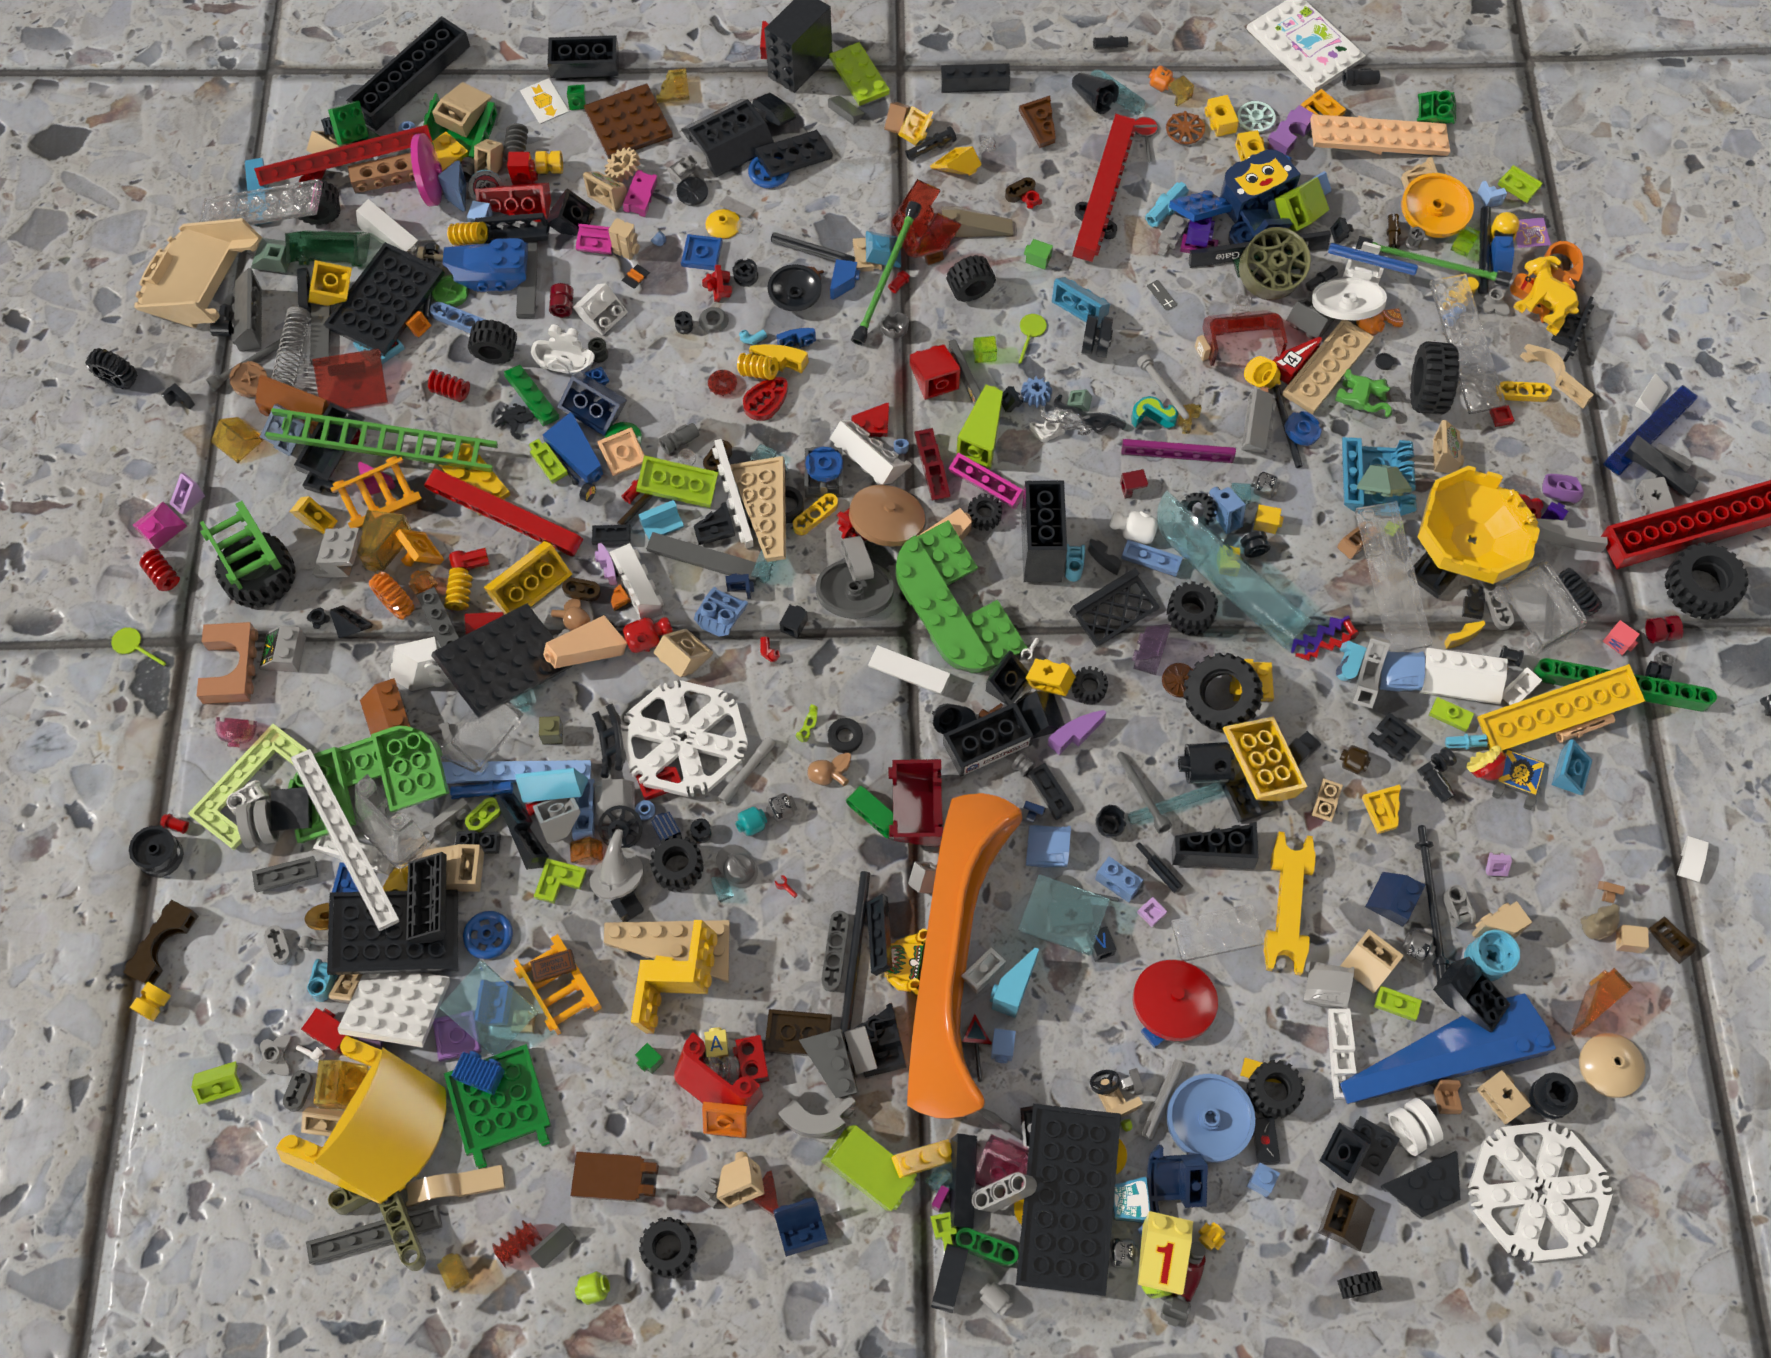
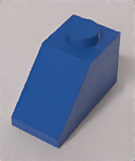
(1502, 253)
(843, 277)

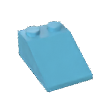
(1012, 986)

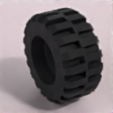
(1434, 377)
(1719, 564)
(262, 589)
(1207, 671)

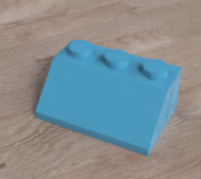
(1078, 300)

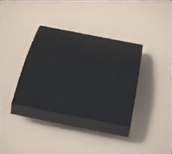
(776, 109)
(1244, 802)

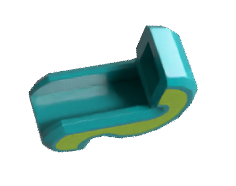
(1155, 410)

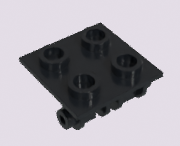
(1381, 1146)

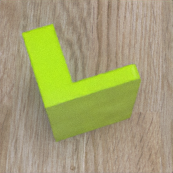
(216, 1083)

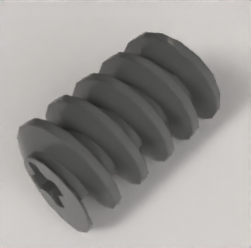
(515, 139)

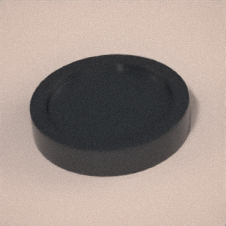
(1384, 361)

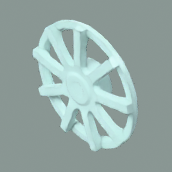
(1256, 116)

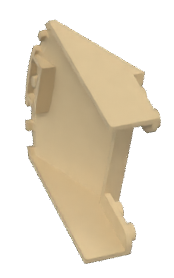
(191, 268)

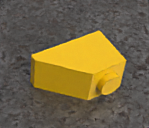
(313, 514)

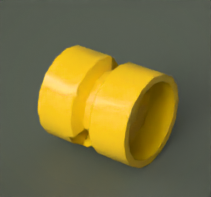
(549, 162)
(150, 1001)

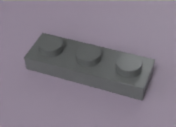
(284, 874)

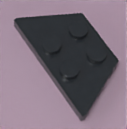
(1428, 1186)

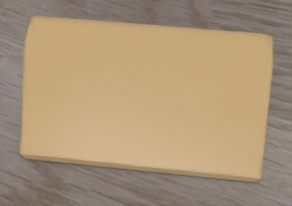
(319, 1121)

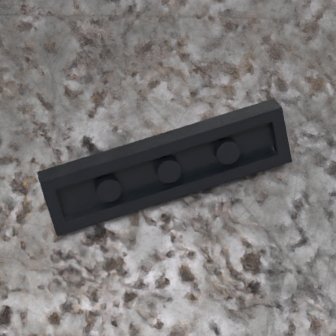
(879, 935)

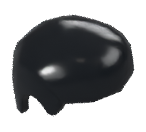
(1110, 821)

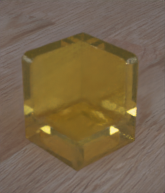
(1182, 89)

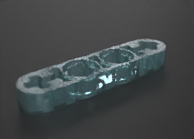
(1126, 103)

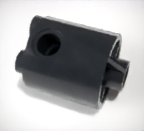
(1201, 766)

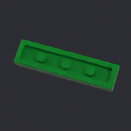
(531, 395)

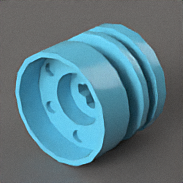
(1501, 950)

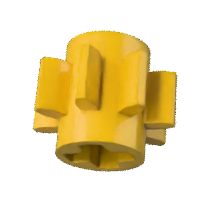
(1212, 1236)

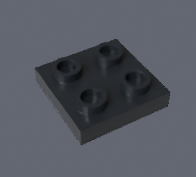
(1431, 577)

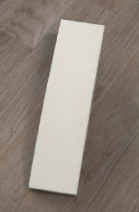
(376, 859)
(1341, 1048)

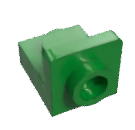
(576, 96)

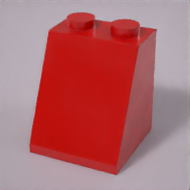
(935, 371)

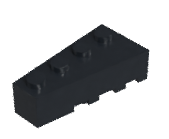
(1218, 848)

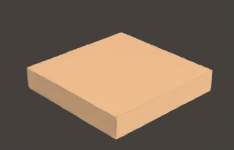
(621, 451)

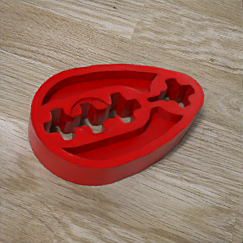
(772, 405)

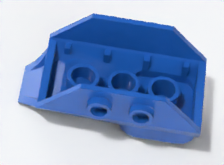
(488, 266)

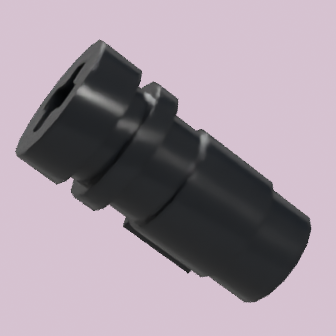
(1355, 77)
(1438, 784)

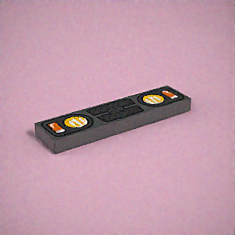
(965, 373)

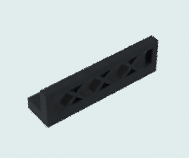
(528, 231)

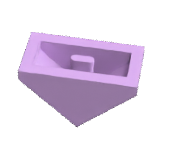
(186, 494)

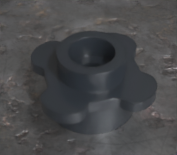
(314, 614)

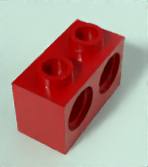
(756, 1059)

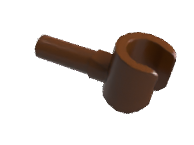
(983, 712)

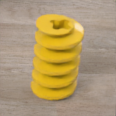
(467, 233)
(757, 366)
(458, 589)

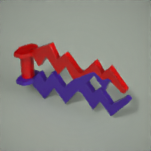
(1317, 641)

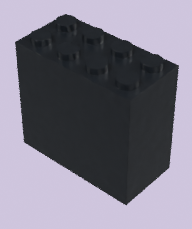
(798, 42)
(1043, 531)

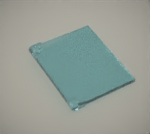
(1064, 915)
(488, 1009)

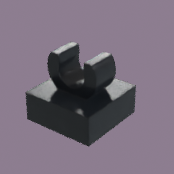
(1341, 230)
(1010, 399)

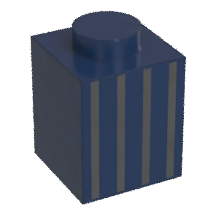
(665, 826)

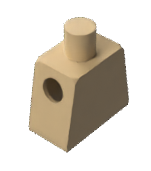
(488, 156)
(740, 1181)

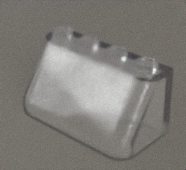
(478, 738)

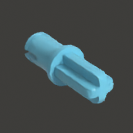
(1465, 741)

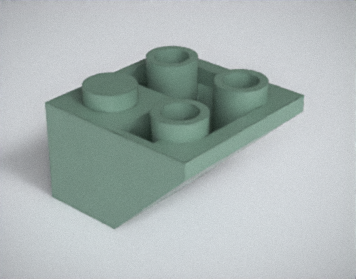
(271, 256)
(1384, 480)

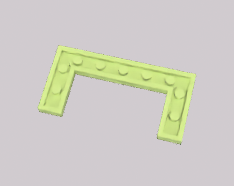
(208, 808)

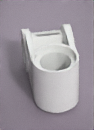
(246, 795)

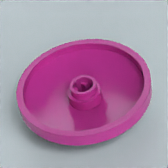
(426, 169)

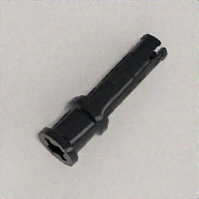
(937, 139)

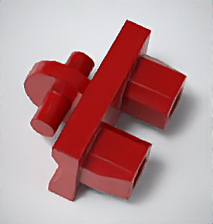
(715, 281)
(846, 526)

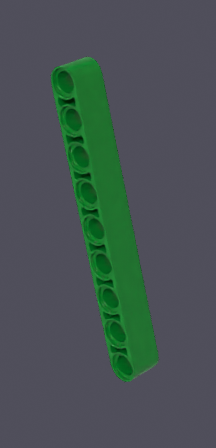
(1653, 685)

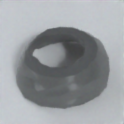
(721, 324)

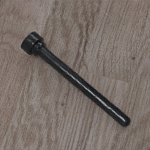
(431, 249)

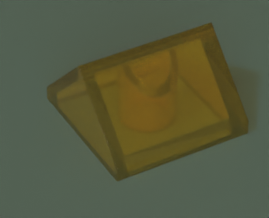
(235, 438)

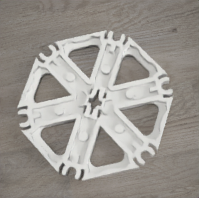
(687, 751)
(1533, 1210)

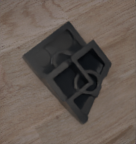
(885, 1042)

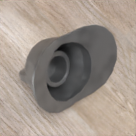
(737, 866)

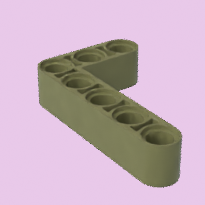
(389, 1212)

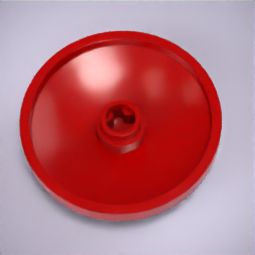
(1175, 1000)

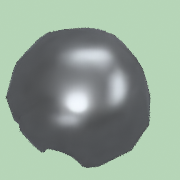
(895, 326)

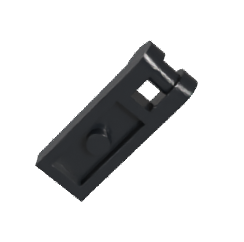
(1050, 791)

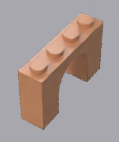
(238, 684)

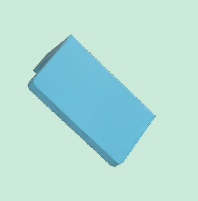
(661, 519)

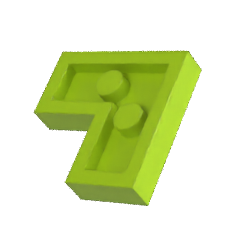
(557, 874)

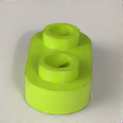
(482, 814)

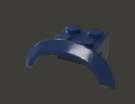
(1176, 1179)

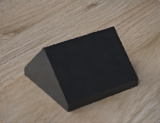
(1007, 679)
(1041, 713)
(1345, 1152)

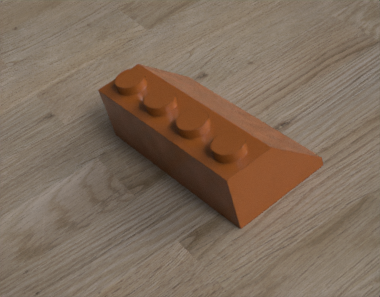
(293, 399)
(384, 707)

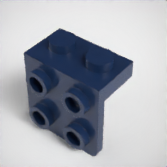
(1260, 220)
(800, 1226)

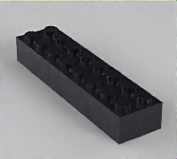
(410, 72)

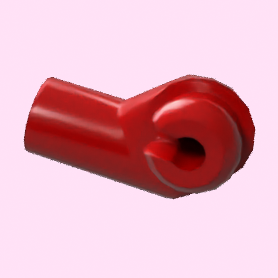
(765, 650)

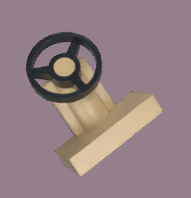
(1111, 1095)

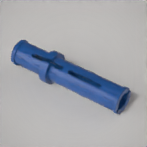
(487, 789)

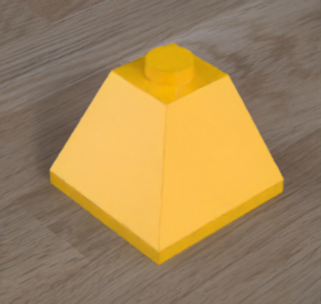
(958, 161)

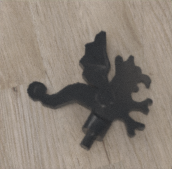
(512, 417)

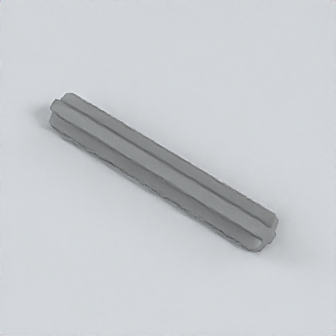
(1163, 1099)

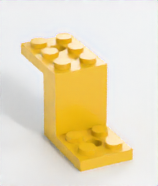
(673, 977)

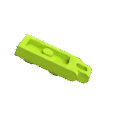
(547, 461)

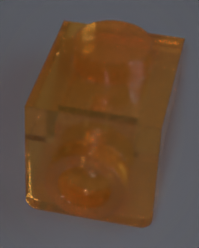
(586, 849)

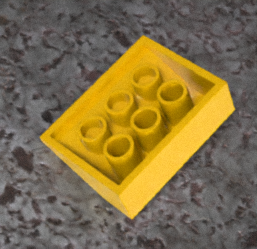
(1265, 759)

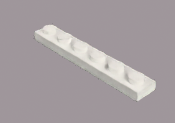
(734, 500)

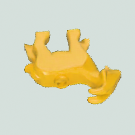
(1550, 293)

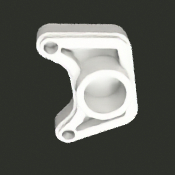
(1047, 431)

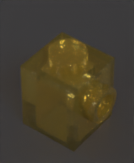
(454, 1271)

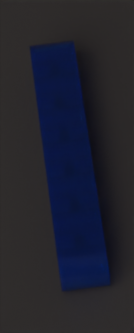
(1652, 427)

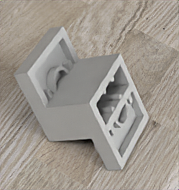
(337, 552)

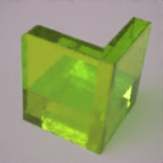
(985, 349)

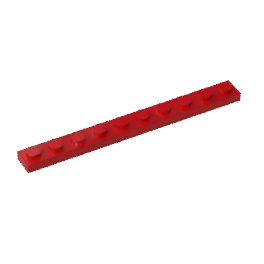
(338, 156)

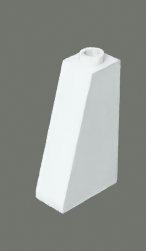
(384, 228)

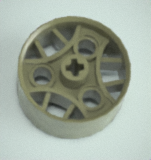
(1274, 263)

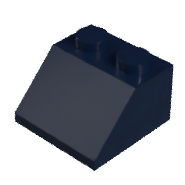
(1395, 897)

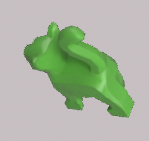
(1362, 388)

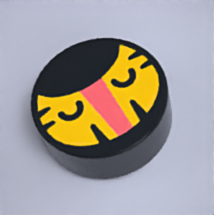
(587, 492)

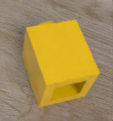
(1268, 519)

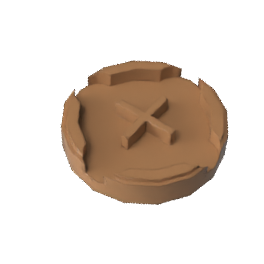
(245, 378)

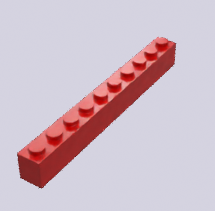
(1103, 188)

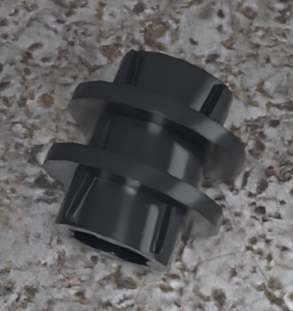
(1562, 1088)

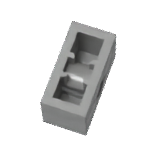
(1654, 495)

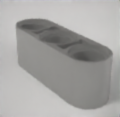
(857, 558)
(1013, 1192)

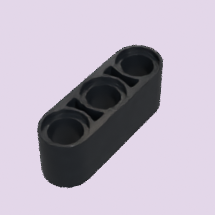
(949, 1278)

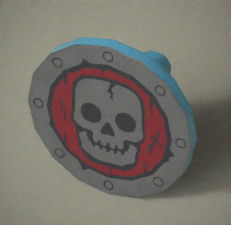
(483, 179)

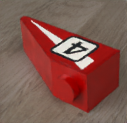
(1294, 359)

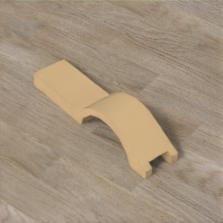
(1564, 381)
(455, 1184)

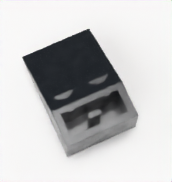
(1472, 994)

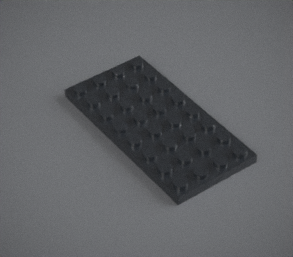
(1071, 1211)

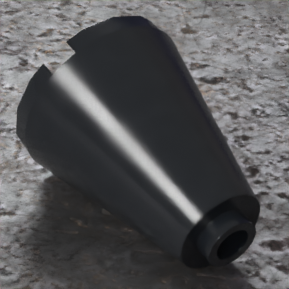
(1096, 91)

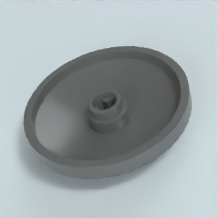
(853, 599)

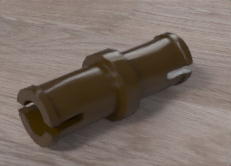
(1393, 231)

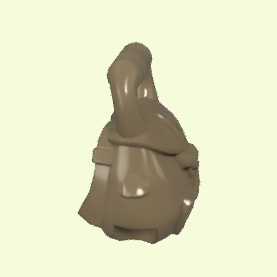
(1602, 923)

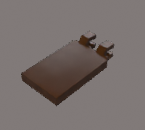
(611, 1177)

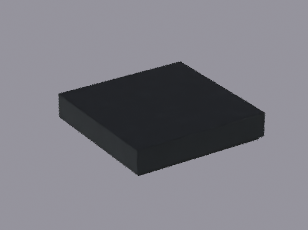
(290, 809)

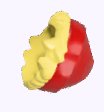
(1488, 764)

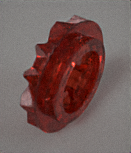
(724, 376)

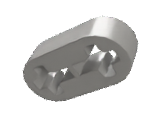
(282, 944)

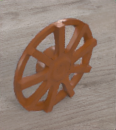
(1185, 128)

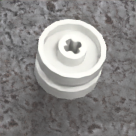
(1415, 1126)

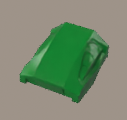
(1437, 107)

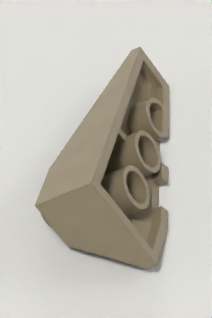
(978, 223)

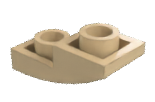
(1327, 800)

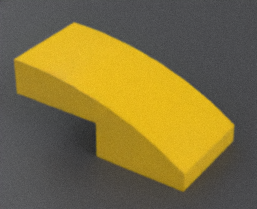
(1468, 632)

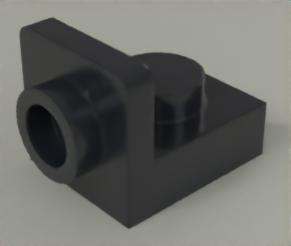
(175, 393)

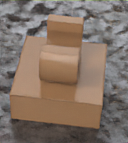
(1610, 891)

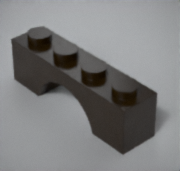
(173, 920)

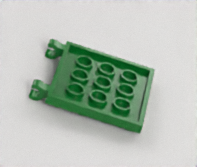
(505, 1116)

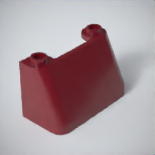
(917, 801)

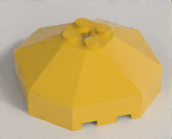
(1476, 506)

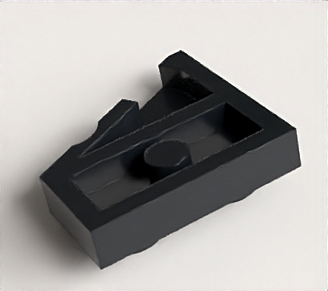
(714, 526)

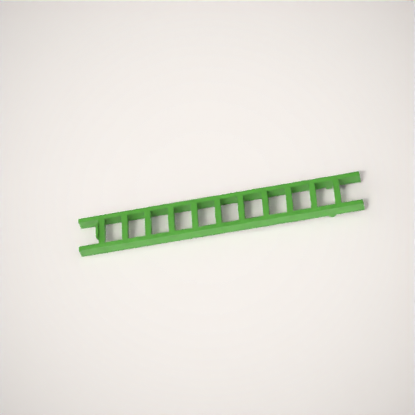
(360, 448)

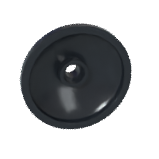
(794, 280)

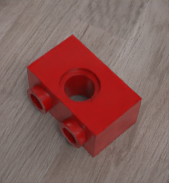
(521, 168)

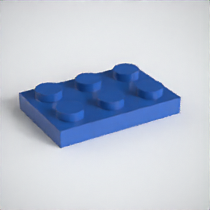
(1200, 205)

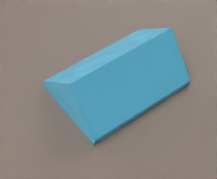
(551, 784)

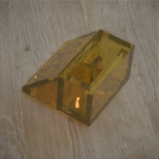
(337, 1083)

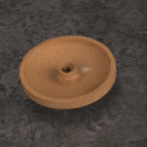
(886, 515)

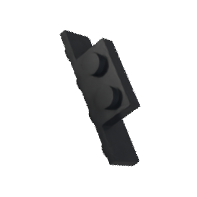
(1571, 329)

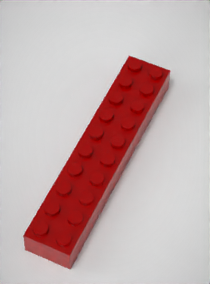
(1689, 524)

